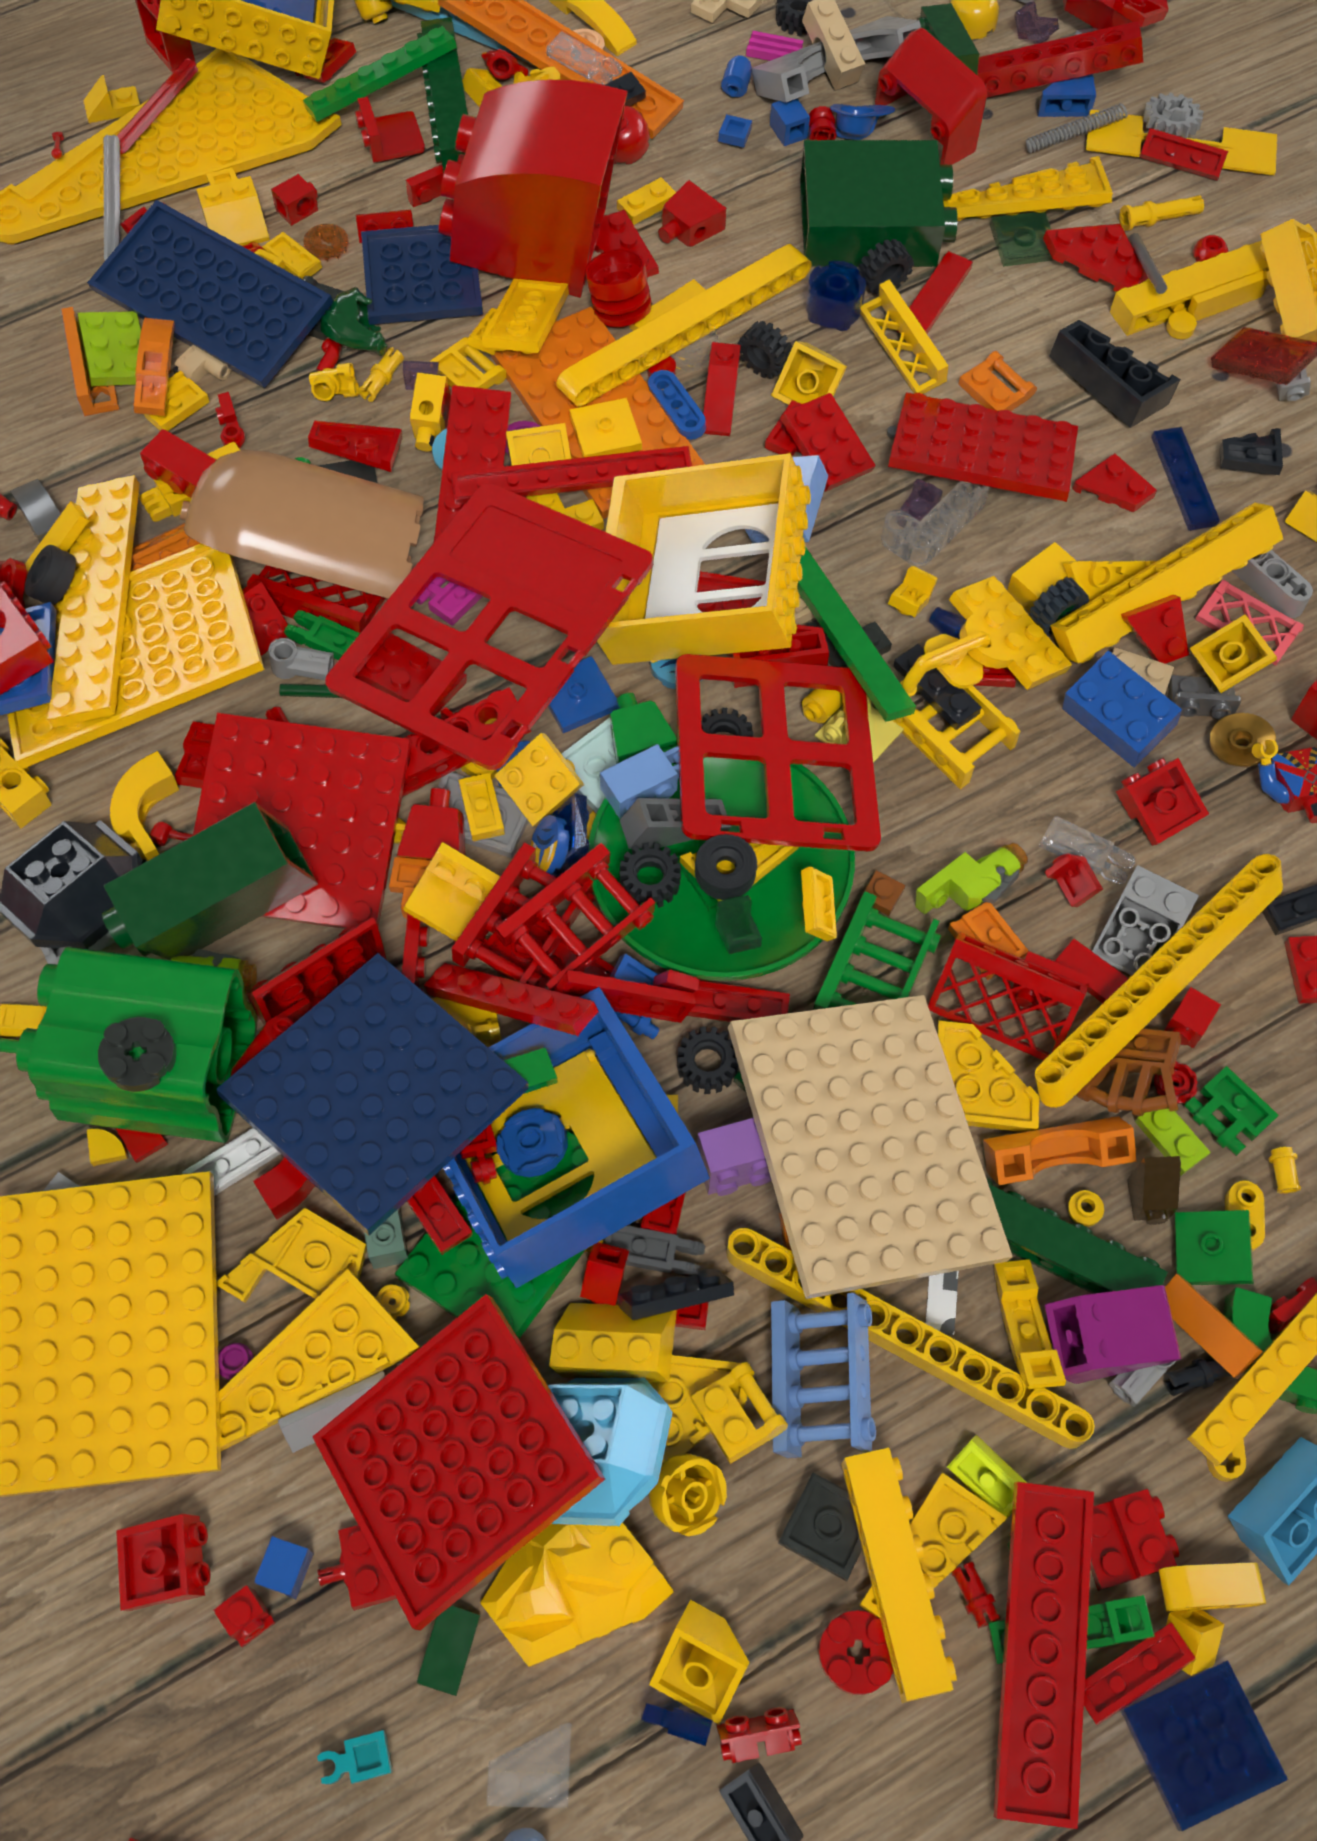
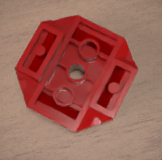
(1111, 13)

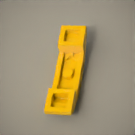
(603, 19)
(1025, 1325)

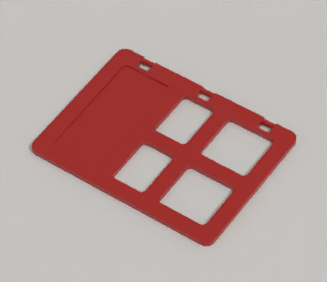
(524, 563)

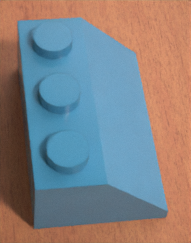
(1281, 1513)

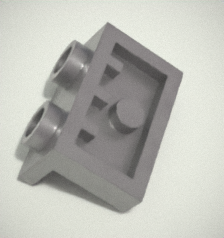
(1201, 698)

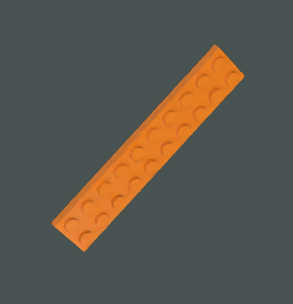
(529, 32)

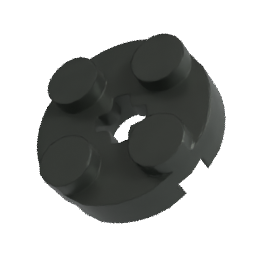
(124, 1037)

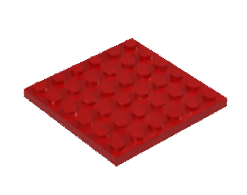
(332, 793)
(456, 1461)

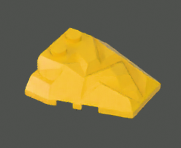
(572, 1589)

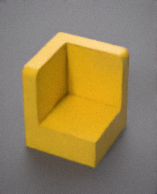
(1201, 1634)

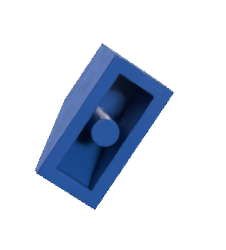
(1068, 98)

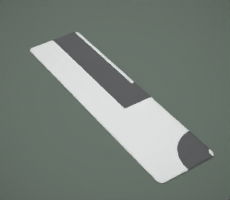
(942, 1302)

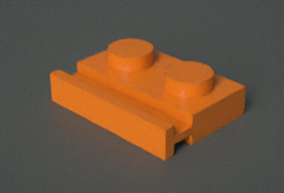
(989, 927)

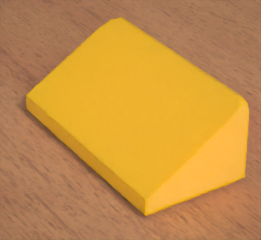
(478, 82)

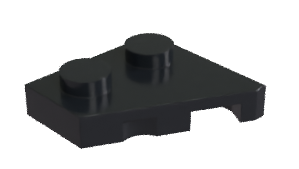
(1253, 453)

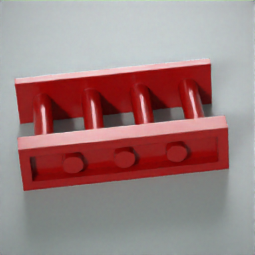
(569, 887)
(488, 918)

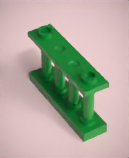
(856, 944)

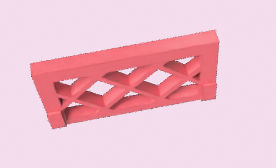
(1247, 600)

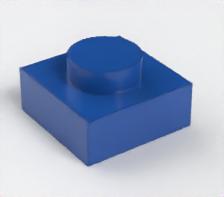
(735, 131)

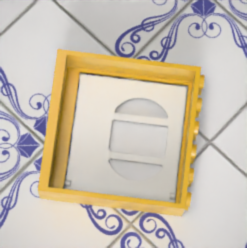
(676, 519)

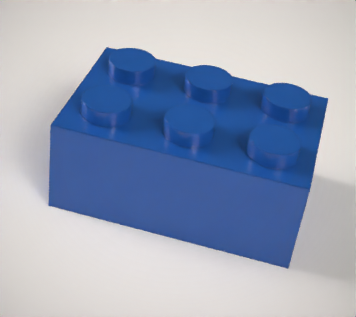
(1121, 709)

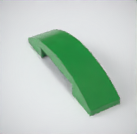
(1107, 1625)

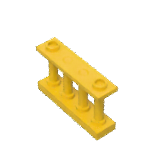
(937, 744)

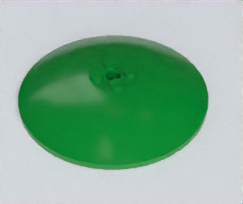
(684, 931)

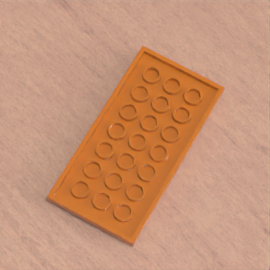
(567, 343)

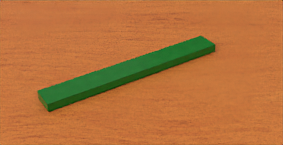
(852, 642)

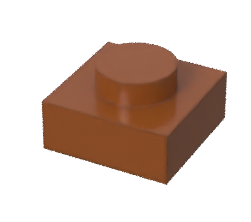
(887, 892)

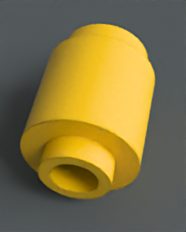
(821, 704)

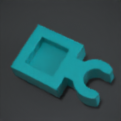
(364, 1759)

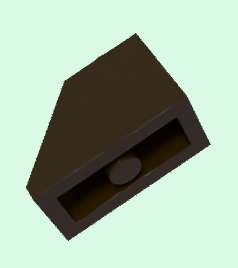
(1155, 1189)

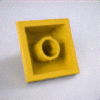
(808, 374)
(1233, 653)
(701, 1663)

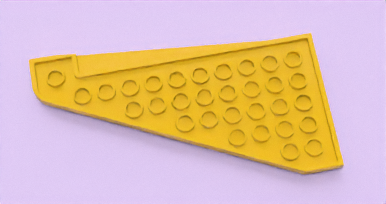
(218, 121)

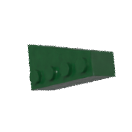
(949, 30)

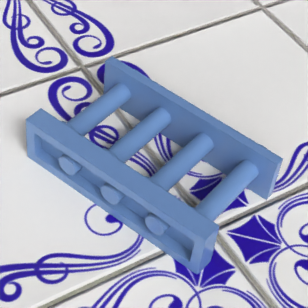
(789, 1359)

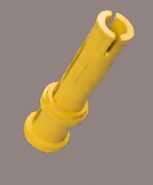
(1150, 213)

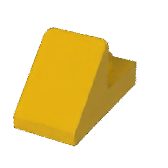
(106, 104)

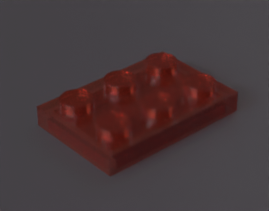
(1265, 355)

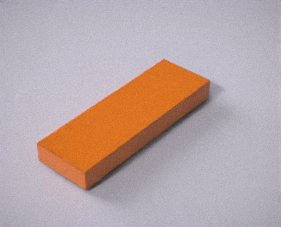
(1210, 1327)

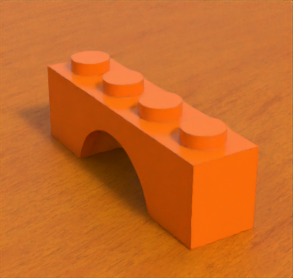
(1091, 1142)

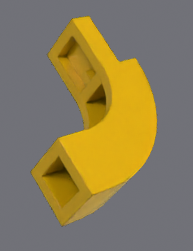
(134, 797)

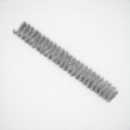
(1075, 130)

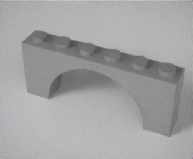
(789, 74)

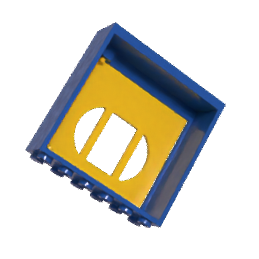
(625, 1171)

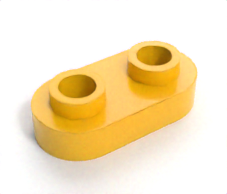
(1234, 1201)

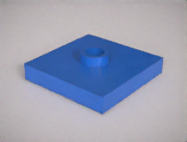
(583, 697)

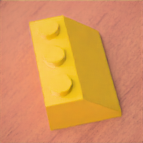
(609, 1344)

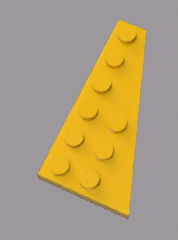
(322, 1351)

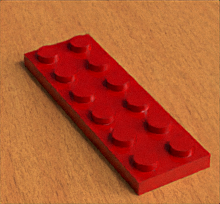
(473, 441)

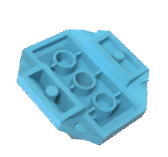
(626, 1435)

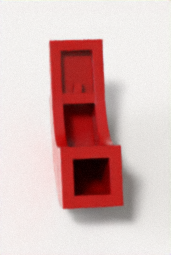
(283, 1188)

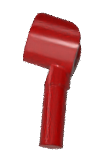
(162, 832)

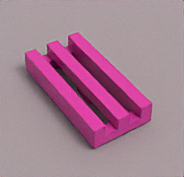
(771, 46)

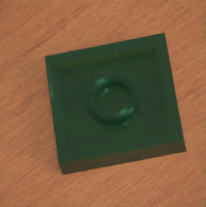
(1021, 238)

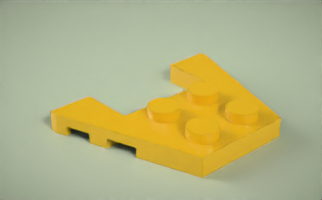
(303, 1253)

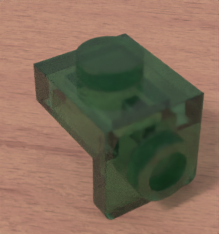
(737, 925)

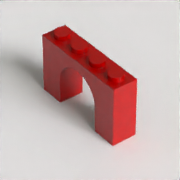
(21, 648)

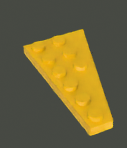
(1038, 192)

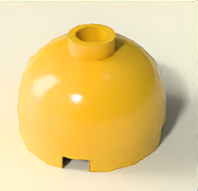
(977, 16)
(688, 1494)

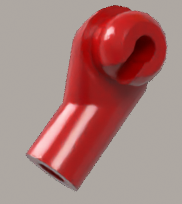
(332, 352)

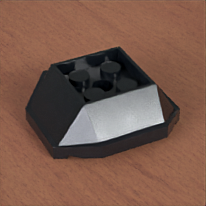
(57, 884)

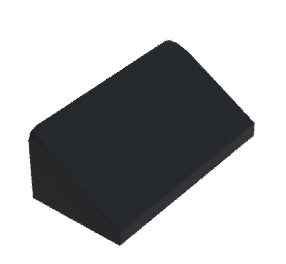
(760, 1807)

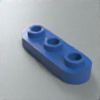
(688, 417)

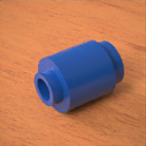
(737, 76)

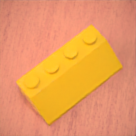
(1293, 274)

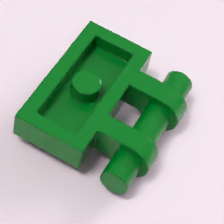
(1238, 1104)

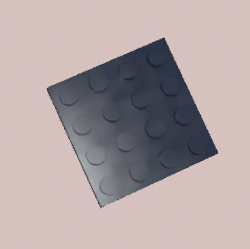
(413, 277)

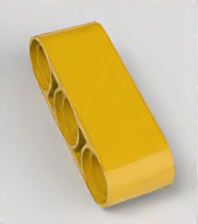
(1212, 1586)

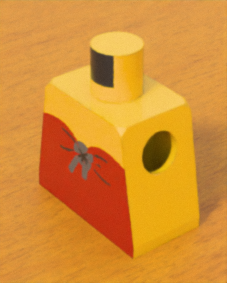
(429, 409)

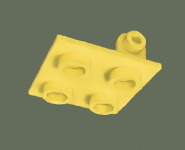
(881, 732)

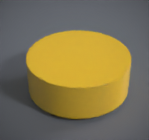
(1181, 325)

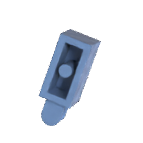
(641, 776)

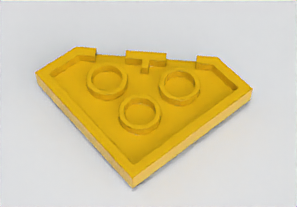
(986, 1081)
(686, 1378)

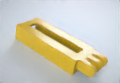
(161, 500)

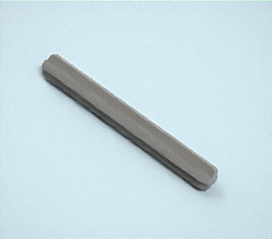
(111, 194)

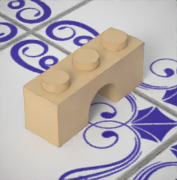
(826, 24)

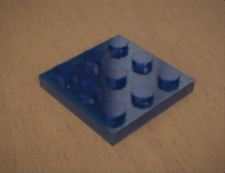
(1203, 1745)

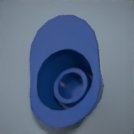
(858, 121)

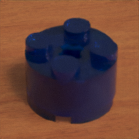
(835, 295)

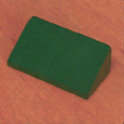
(448, 1650)

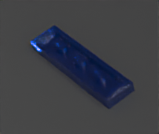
(1185, 478)

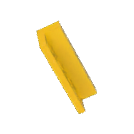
(914, 335)

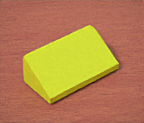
(986, 1475)

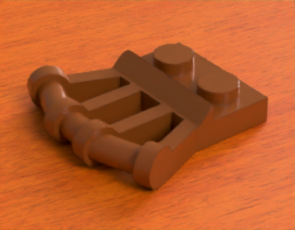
(1146, 1054)

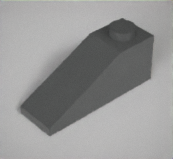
(660, 821)

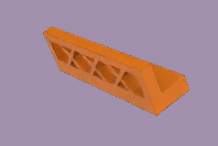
(80, 373)
(161, 547)

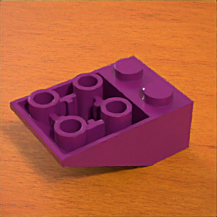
(1112, 1332)

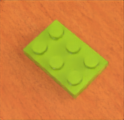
(110, 346)

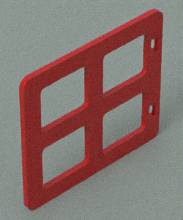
(776, 753)

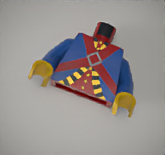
(1289, 777)

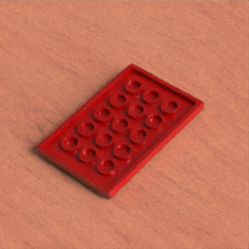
(985, 446)

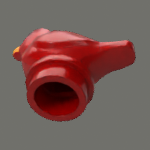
(502, 64)

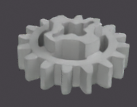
(1173, 115)

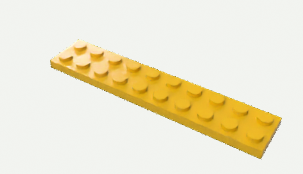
(95, 605)

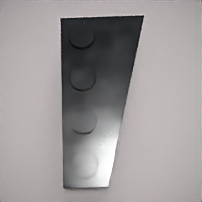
(1112, 373)

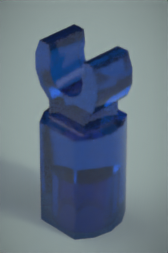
(679, 1723)

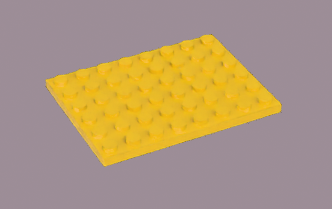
(180, 641)
(108, 1334)

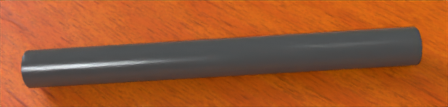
(1148, 263)

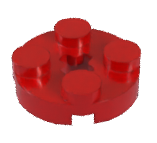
(841, 1668)

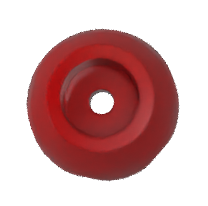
(1209, 247)
(1186, 1082)

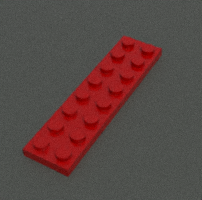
(1044, 1656)

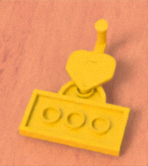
(995, 636)

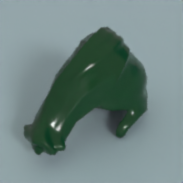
(349, 323)

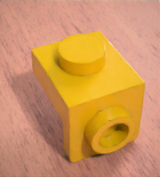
(913, 592)

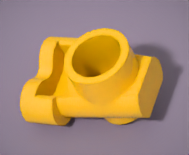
(334, 381)

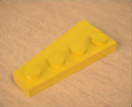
(950, 1528)

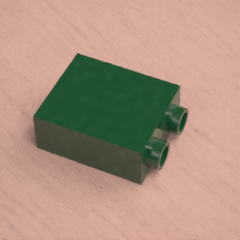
(874, 193)
(207, 885)

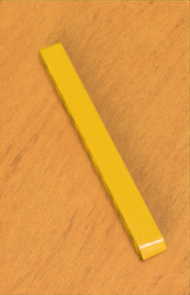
(683, 325)
(1158, 981)
(919, 1352)

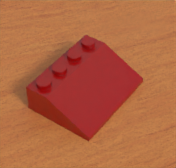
(318, 972)

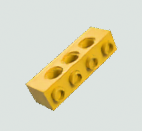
(28, 798)

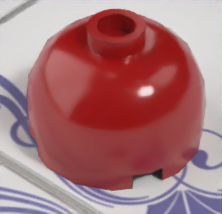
(633, 137)

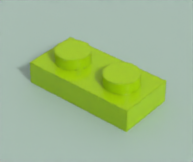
(1173, 1137)

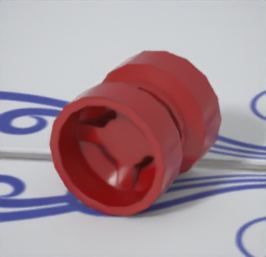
(822, 124)

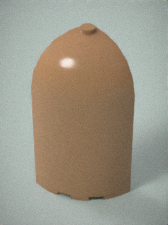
(305, 520)

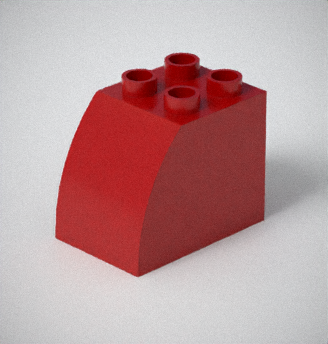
(533, 180)

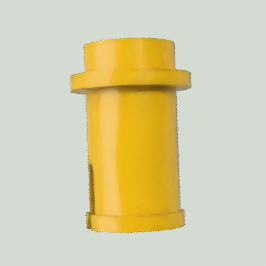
(1285, 1169)

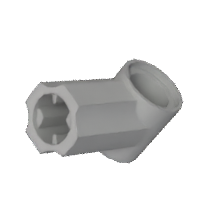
(299, 660)
(1135, 1384)

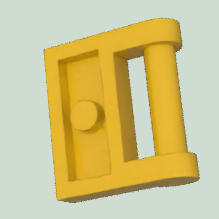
(462, 372)
(727, 1418)

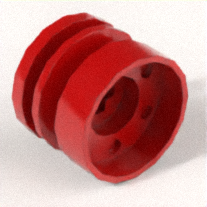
(619, 287)

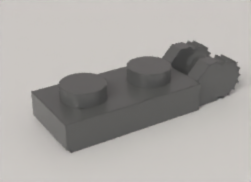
(656, 1250)

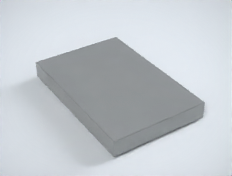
(512, 818)

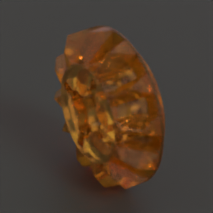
(330, 234)

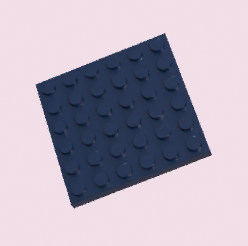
(372, 1092)

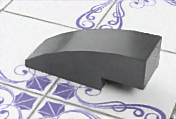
(36, 507)

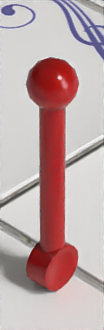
(56, 152)

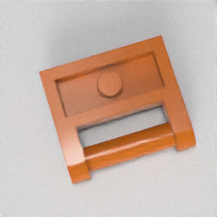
(991, 391)

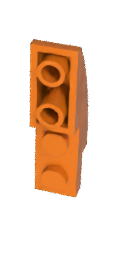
(153, 366)

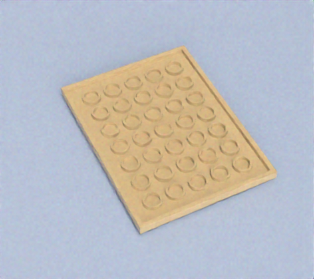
(867, 1145)

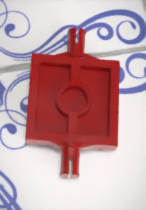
(359, 1571)

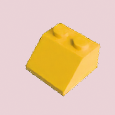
(234, 211)

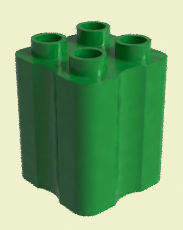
(93, 989)

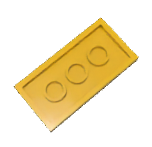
(525, 316)

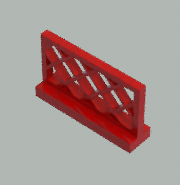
(291, 600)
(1010, 969)

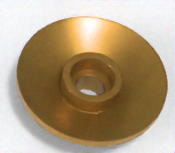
(1237, 730)

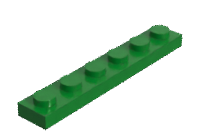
(379, 73)

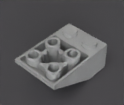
(1143, 920)

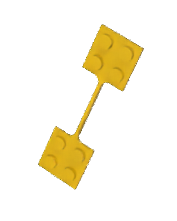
(1246, 149)

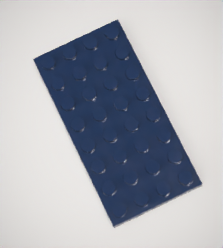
(213, 292)

